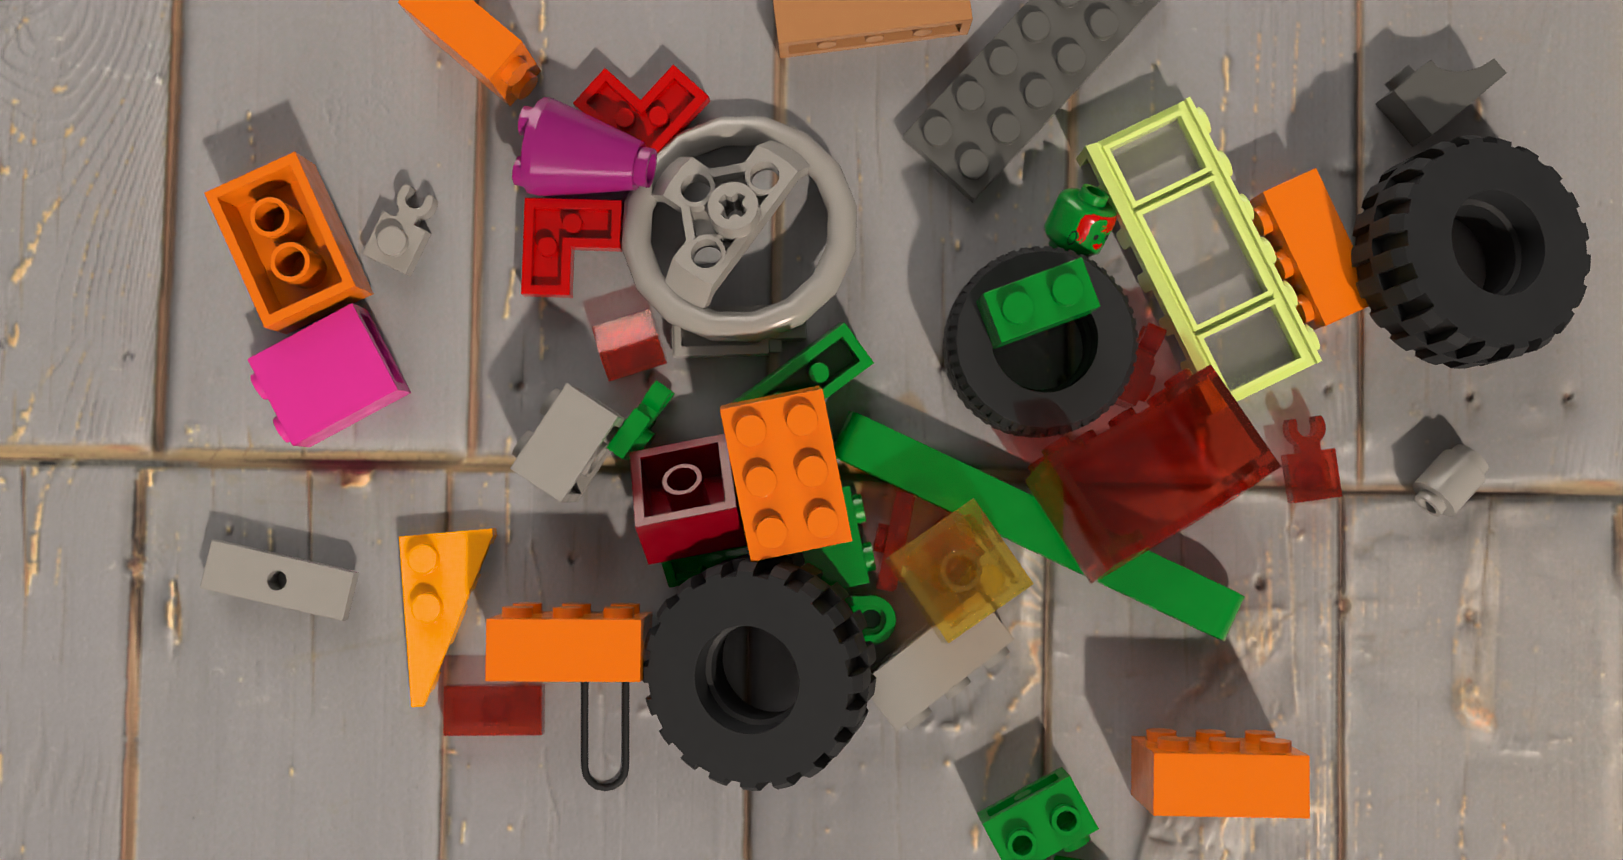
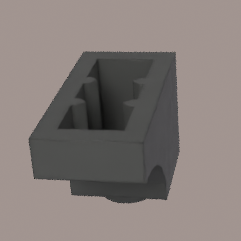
(1431, 96)

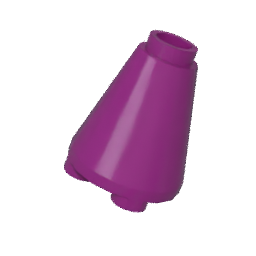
(577, 153)

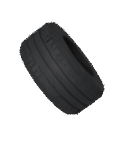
(1099, 380)

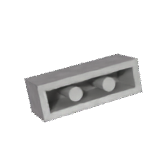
(927, 669)

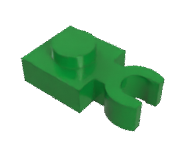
(636, 430)

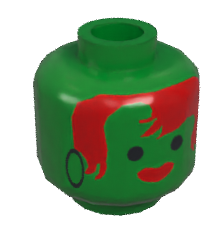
(1080, 220)

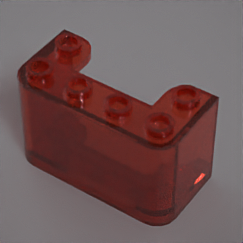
(1149, 472)

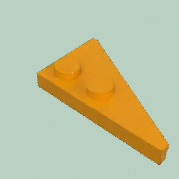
(436, 585)

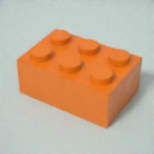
(288, 243)
(785, 473)
(567, 643)
(1220, 775)

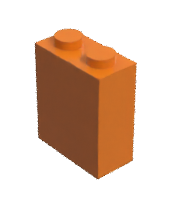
(477, 44)

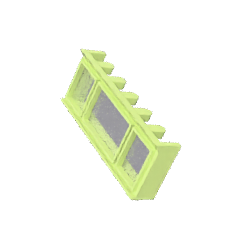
(1202, 251)

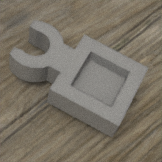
(397, 238)

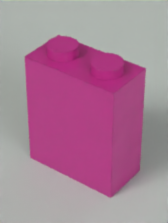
(327, 376)

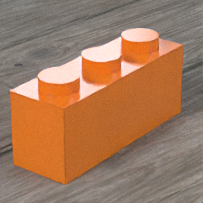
(1310, 248)

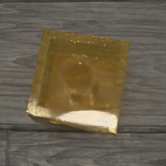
(959, 572)

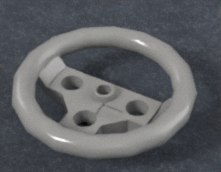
(731, 221)

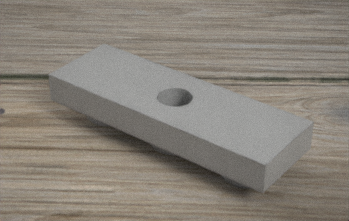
(255, 573)

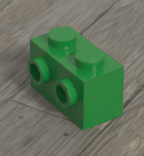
(1039, 819)

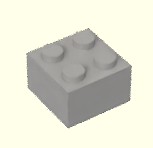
(567, 443)

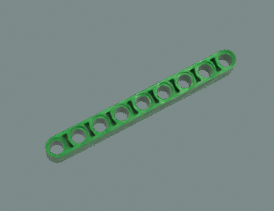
(1022, 521)

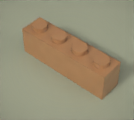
(841, 25)

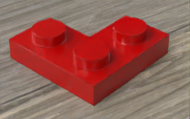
(654, 118)
(553, 234)

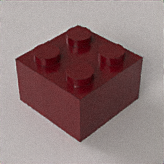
(685, 499)

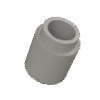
(1450, 480)

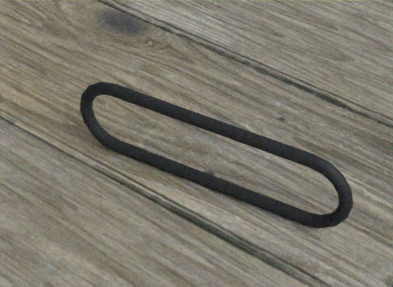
(584, 739)

